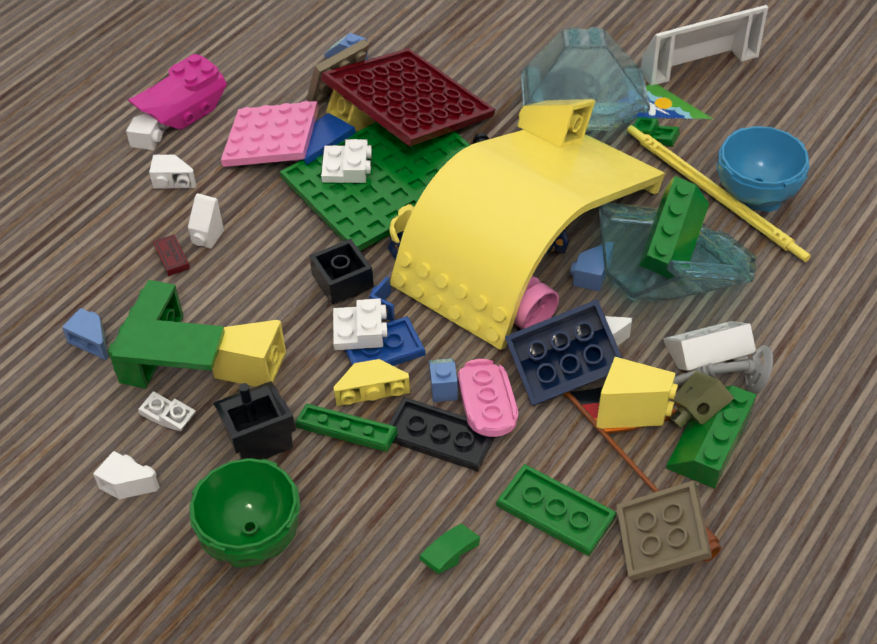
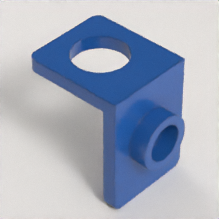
(383, 291)

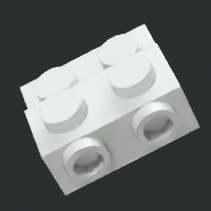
(347, 162)
(360, 325)

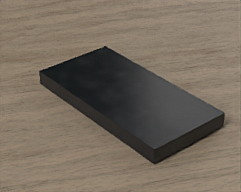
(439, 434)

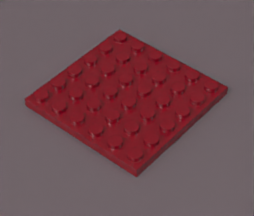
(408, 96)

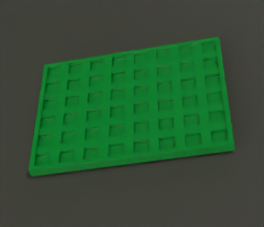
(395, 180)

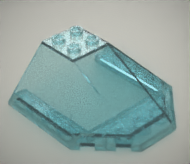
(587, 67)
(714, 265)

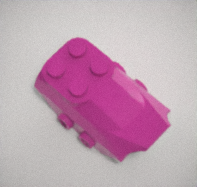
(185, 94)

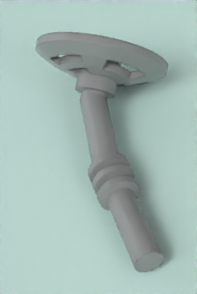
(752, 368)

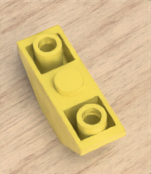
(371, 382)

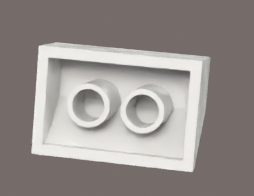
(711, 345)

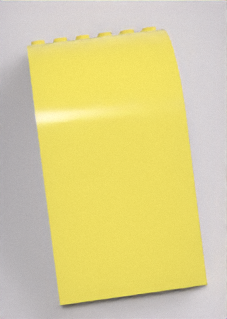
(497, 215)

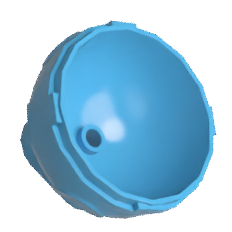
(762, 166)

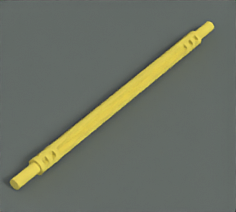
(719, 194)

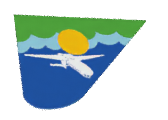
(667, 105)

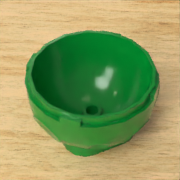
(242, 498)

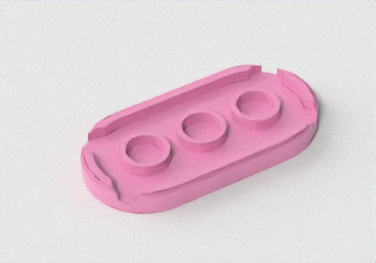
(487, 398)

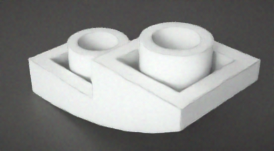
(166, 413)

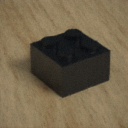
(341, 271)

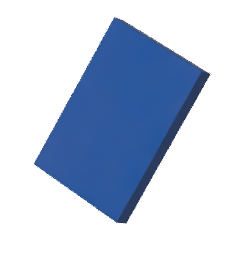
(327, 132)
(398, 347)

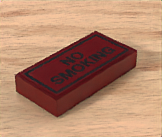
(171, 255)

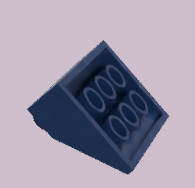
(564, 352)

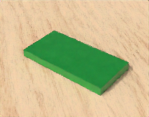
(168, 344)
(556, 509)

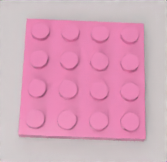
(270, 134)

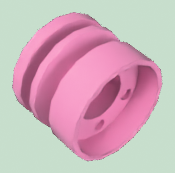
(536, 304)

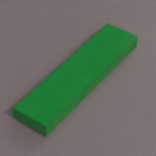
(346, 427)

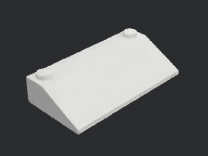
(734, 32)

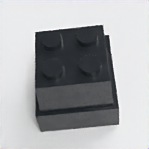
(257, 421)

